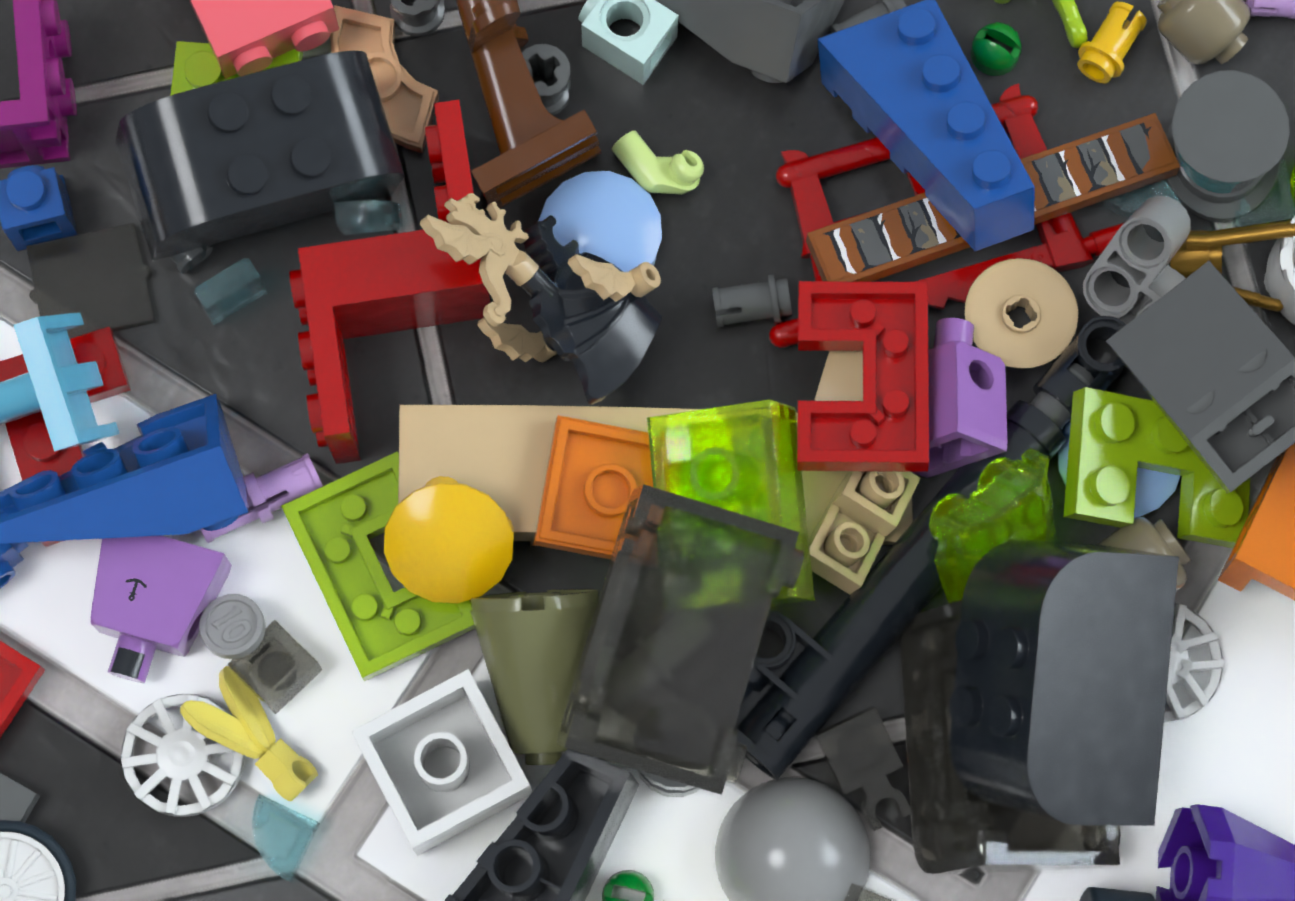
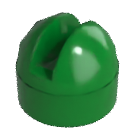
(991, 57)
(629, 880)

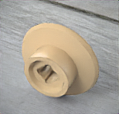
(1046, 301)

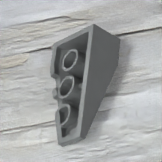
(763, 35)

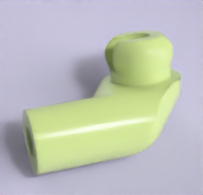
(658, 174)

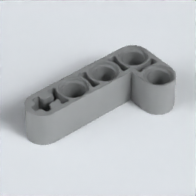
(1139, 260)

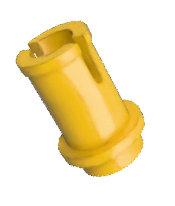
(1104, 54)

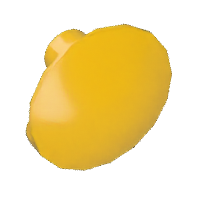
(448, 542)

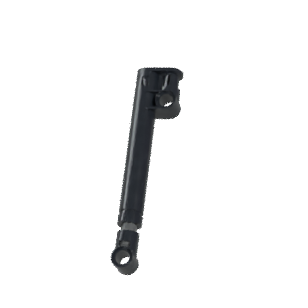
(812, 677)

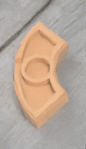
(404, 100)

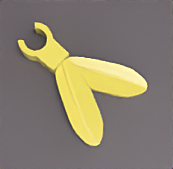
(250, 735)

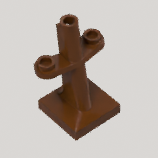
(529, 138)

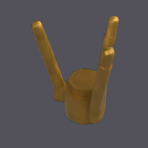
(1207, 246)

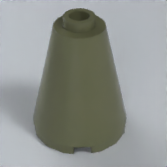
(532, 660)

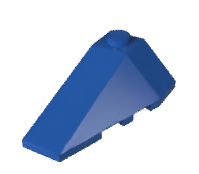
(161, 483)

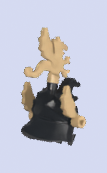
(578, 300)

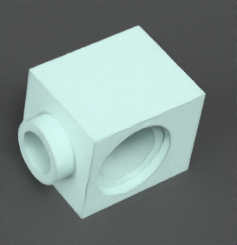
(632, 54)

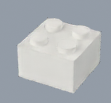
(442, 762)

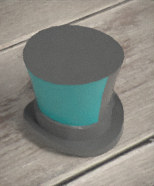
(1227, 143)

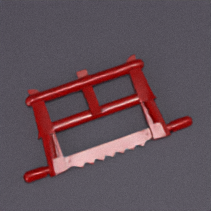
(1061, 239)

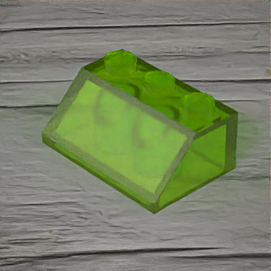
(738, 462)

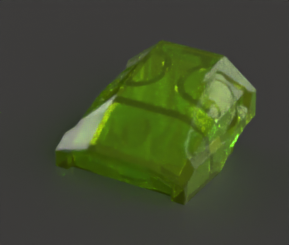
(1009, 506)

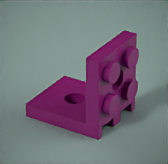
(36, 125)

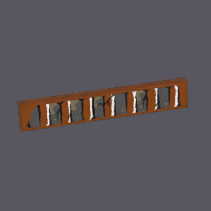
(1063, 179)

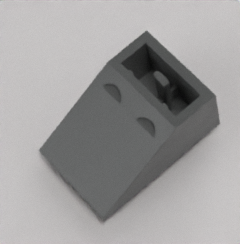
(1214, 374)

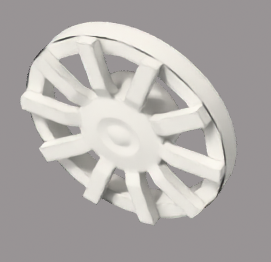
(180, 756)

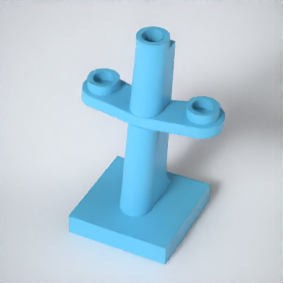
(54, 383)

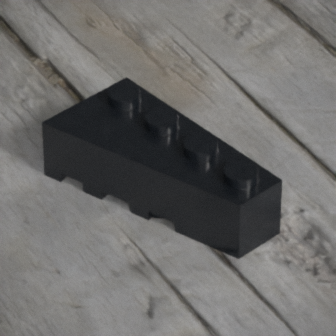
(556, 837)

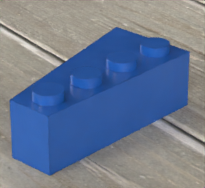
(930, 112)

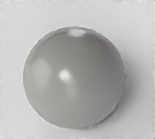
(791, 844)

